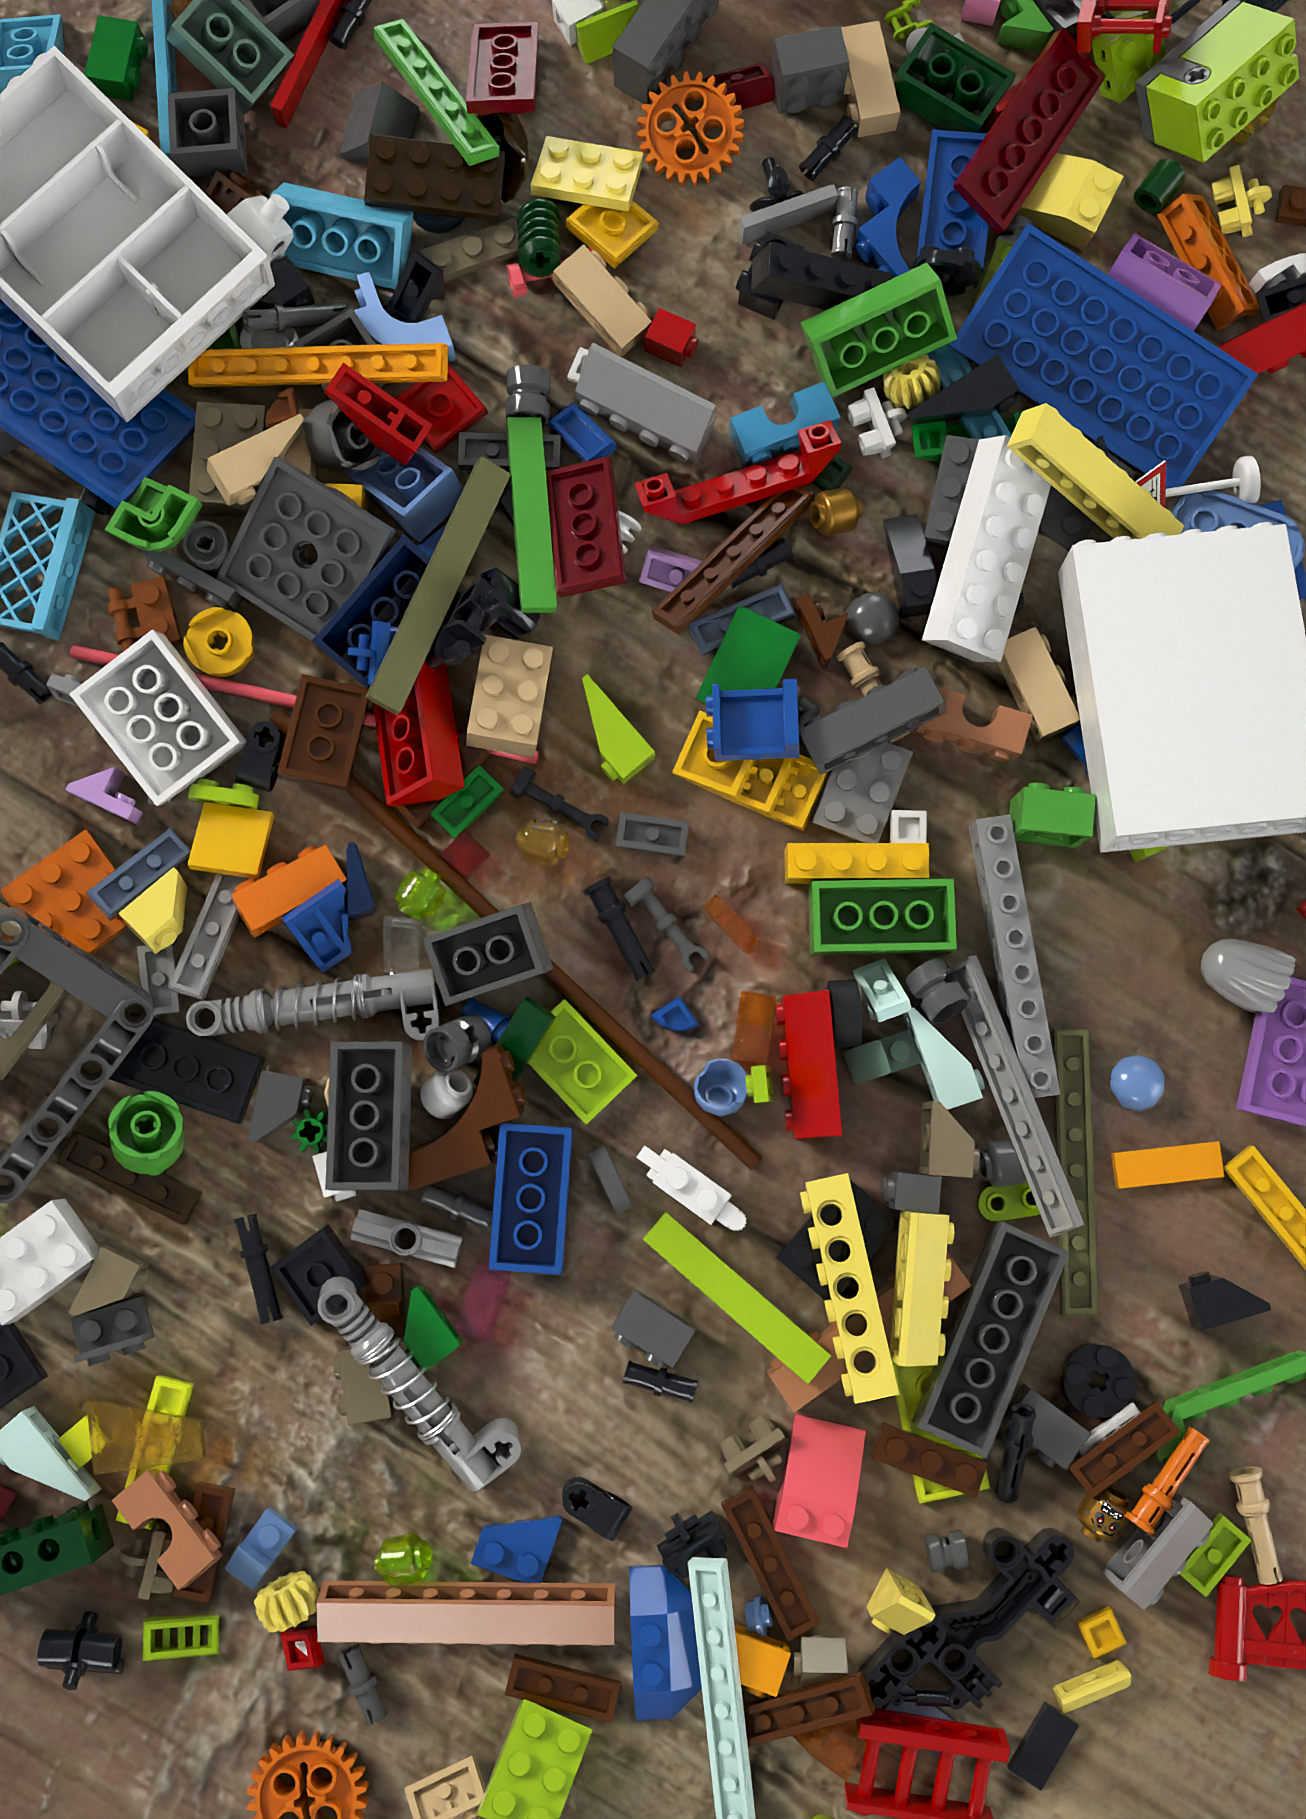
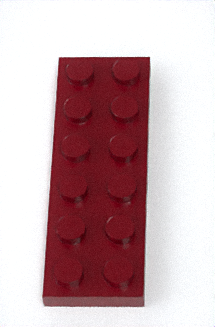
(1029, 131)

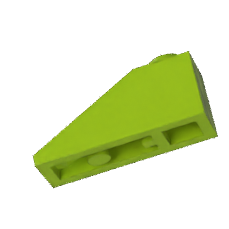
(619, 743)

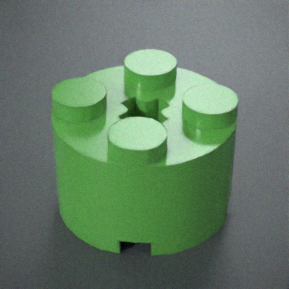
(147, 1151)

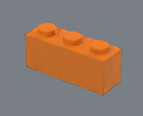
(285, 888)

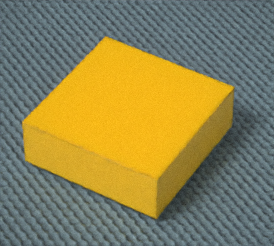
(1101, 1632)

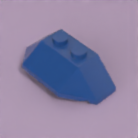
(662, 1643)

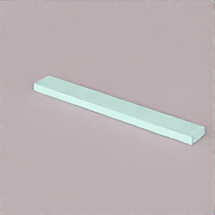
(721, 1688)

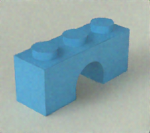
(760, 439)

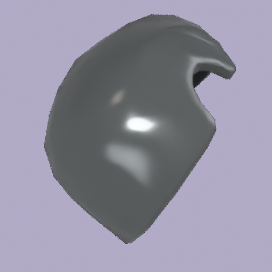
(872, 618)

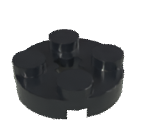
(954, 267)
(1105, 1360)

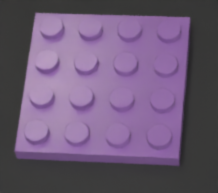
(1276, 1061)

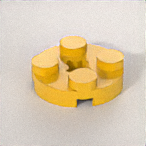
(200, 637)

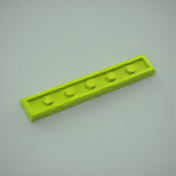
(737, 1298)

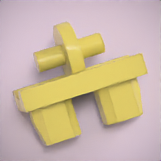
(1233, 189)

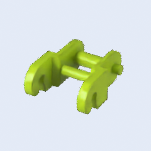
(894, 15)

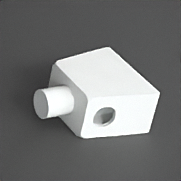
(264, 223)

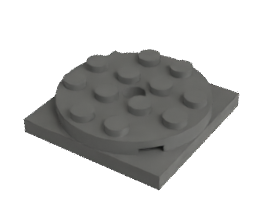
(268, 551)

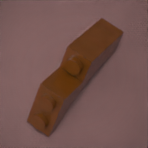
(468, 1142)

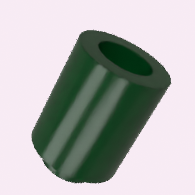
(1159, 186)

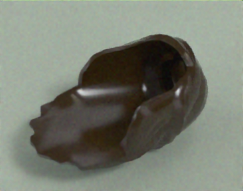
(511, 137)

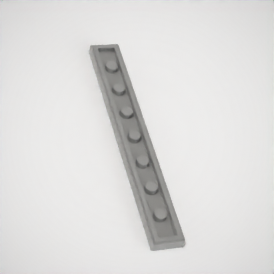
(1016, 1101)

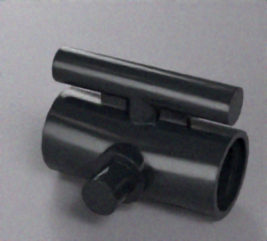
(81, 1651)

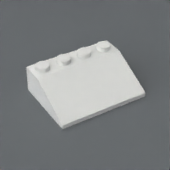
(158, 717)

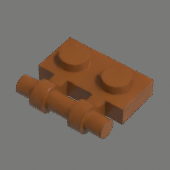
(154, 610)

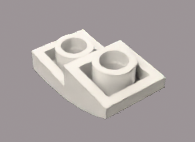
(1279, 272)

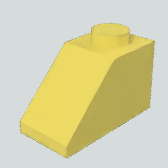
(158, 912)

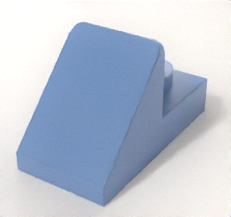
(260, 1548)

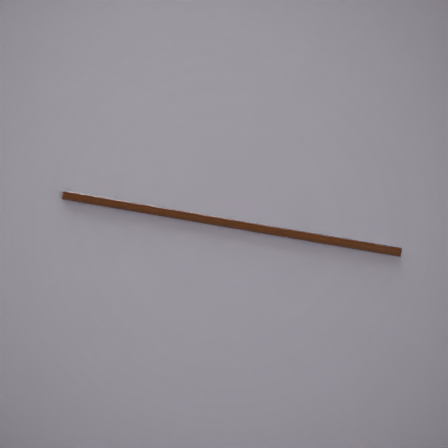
(556, 976)

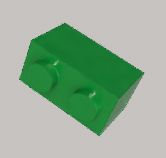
(116, 57)

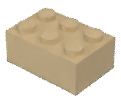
(509, 696)

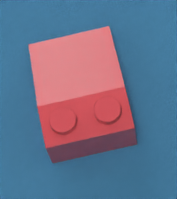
(820, 1480)

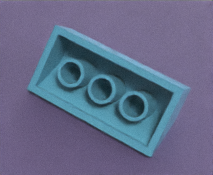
(345, 235)

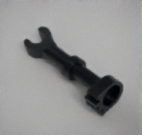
(556, 804)

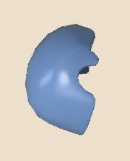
(1137, 1082)
(721, 1087)

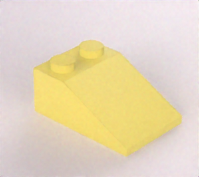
(1071, 198)

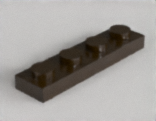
(159, 1192)

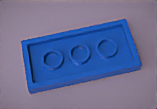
(946, 217)

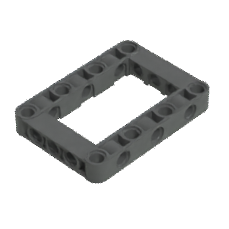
(102, 990)

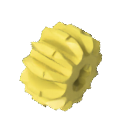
(912, 382)
(286, 1601)

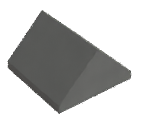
(378, 112)

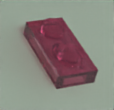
(483, 1302)

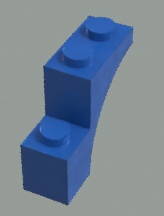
(888, 197)

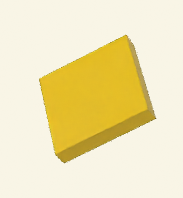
(612, 231)
(231, 840)

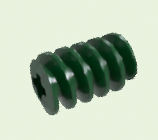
(539, 237)

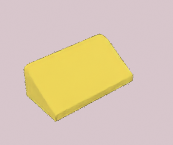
(1092, 1686)

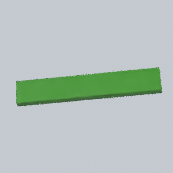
(436, 92)
(531, 515)

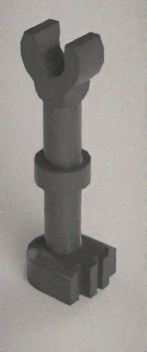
(666, 921)

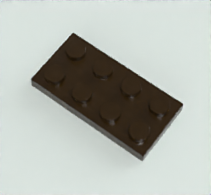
(432, 179)

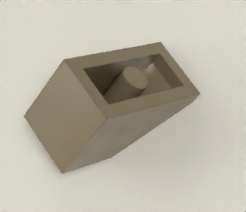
(110, 1279)

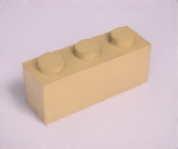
(869, 81)
(602, 300)
(1038, 684)

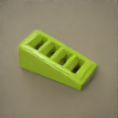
(153, 1652)

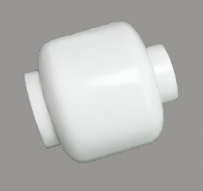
(446, 1093)

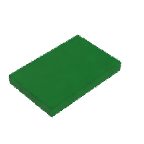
(750, 655)

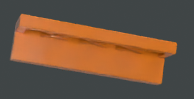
(1204, 247)

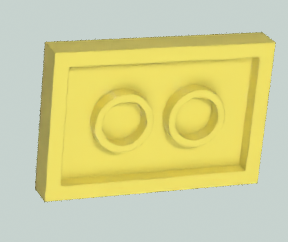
(587, 173)

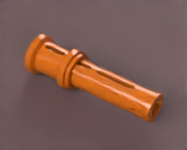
(1158, 1496)

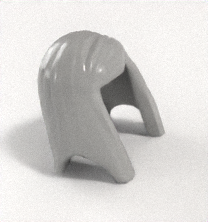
(1248, 973)

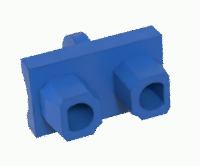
(381, 639)

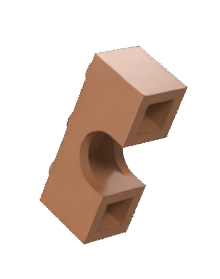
(1001, 738)
(191, 1546)

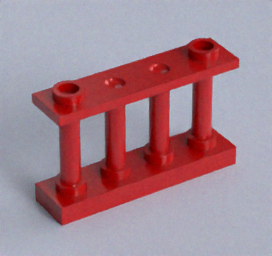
(1091, 24)
(928, 1733)

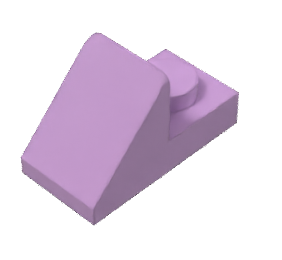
(102, 792)

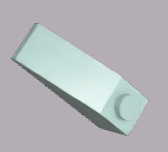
(944, 1067)
(33, 1450)

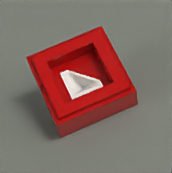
(302, 1648)

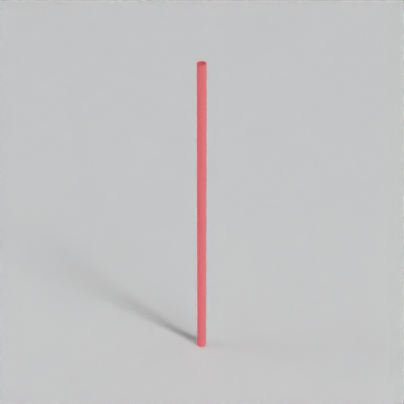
(250, 692)

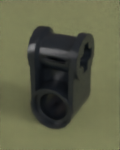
(261, 761)
(601, 1511)

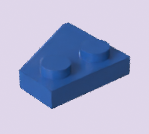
(322, 926)
(517, 1548)

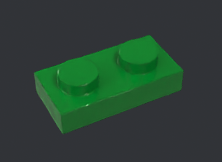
(467, 804)

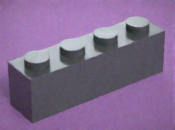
(872, 719)

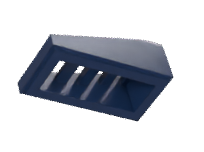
(359, 896)

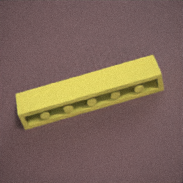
(1088, 476)

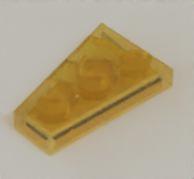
(140, 1437)

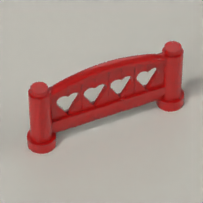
(1239, 1635)

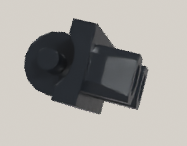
(690, 1539)

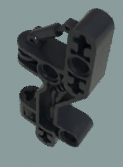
(972, 1622)

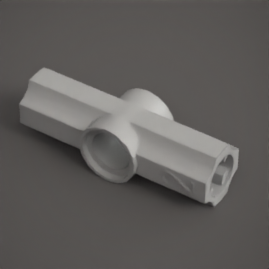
(385, 1230)

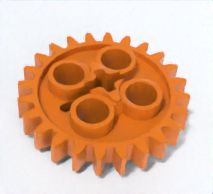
(715, 113)
(341, 1792)

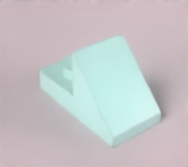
(881, 991)

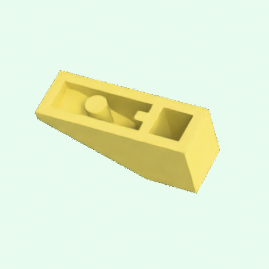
(899, 1604)

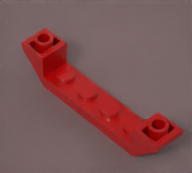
(817, 448)

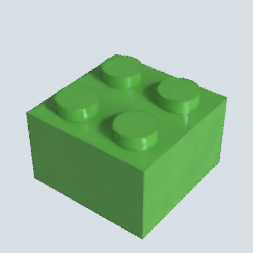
(1052, 815)

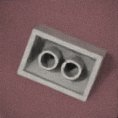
(1148, 1562)

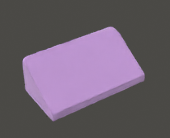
(666, 568)

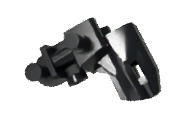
(487, 601)

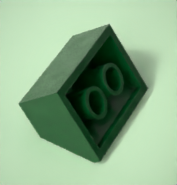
(951, 82)

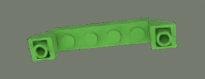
(1227, 1392)

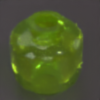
(420, 894)
(403, 1559)

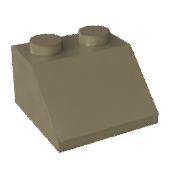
(944, 1144)

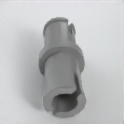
(844, 223)

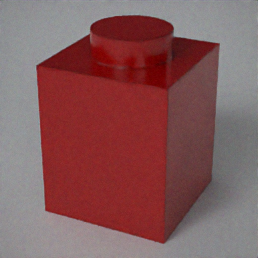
(671, 338)

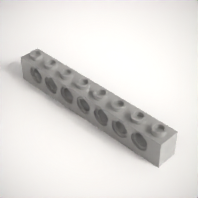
(1013, 951)

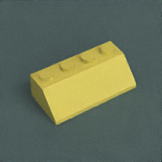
(920, 1288)

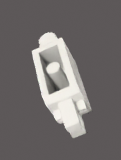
(692, 1188)

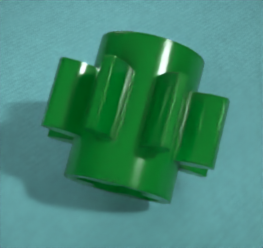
(304, 1125)

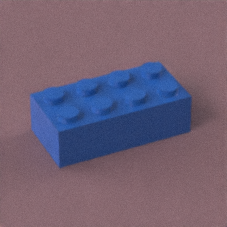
(531, 1198)

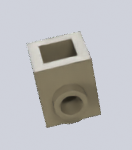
(820, 1660)

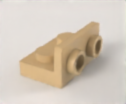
(448, 1793)

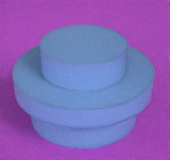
(758, 1616)

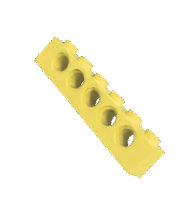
(881, 1380)

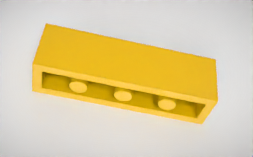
(855, 861)

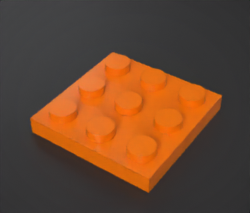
(57, 893)

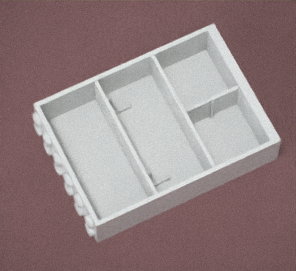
(111, 240)
(1189, 684)

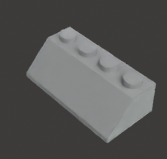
(644, 404)

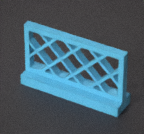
(59, 568)

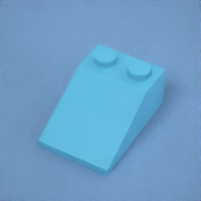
(24, 40)

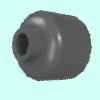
(1001, 1164)

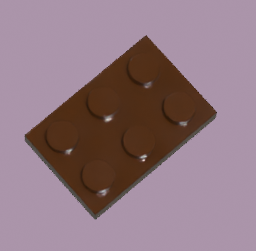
(324, 732)

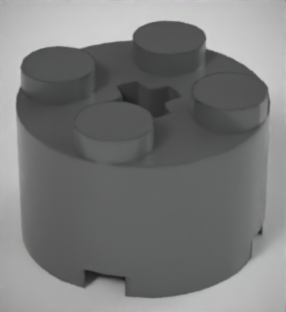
(337, 441)

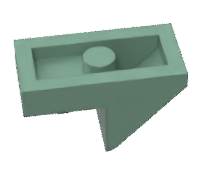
(881, 1057)

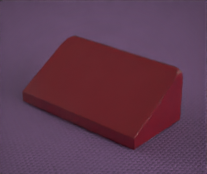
(751, 85)

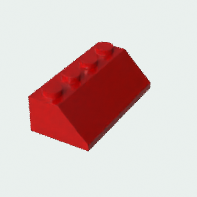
(420, 742)
(810, 1065)

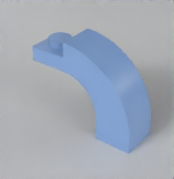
(391, 331)

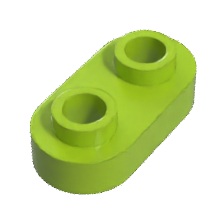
(210, 792)
(1013, 1202)

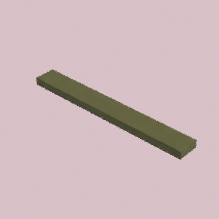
(438, 586)
(1075, 1153)

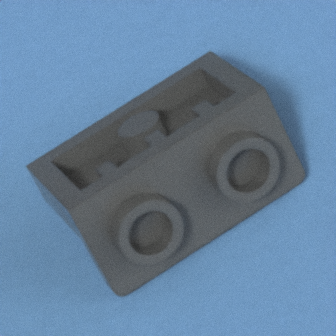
(112, 1328)

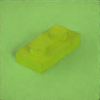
(760, 1084)
(1215, 1557)

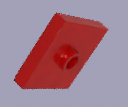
(446, 405)

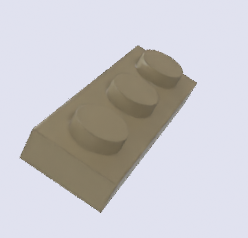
(475, 250)

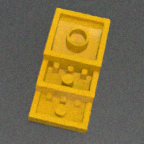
(772, 787)

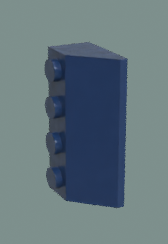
(379, 597)

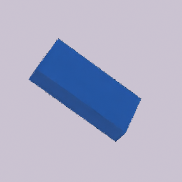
(582, 434)

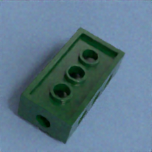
(53, 1546)

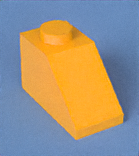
(761, 1661)

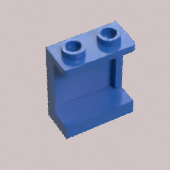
(754, 723)

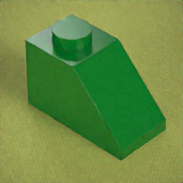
(428, 1330)

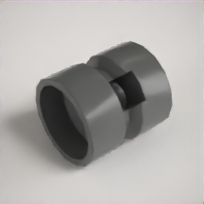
(528, 392)
(207, 546)
(939, 994)
(457, 1043)

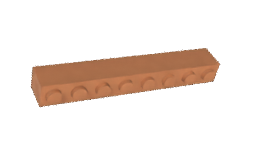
(466, 1613)

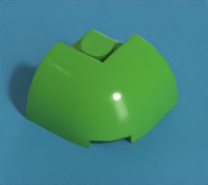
(154, 517)

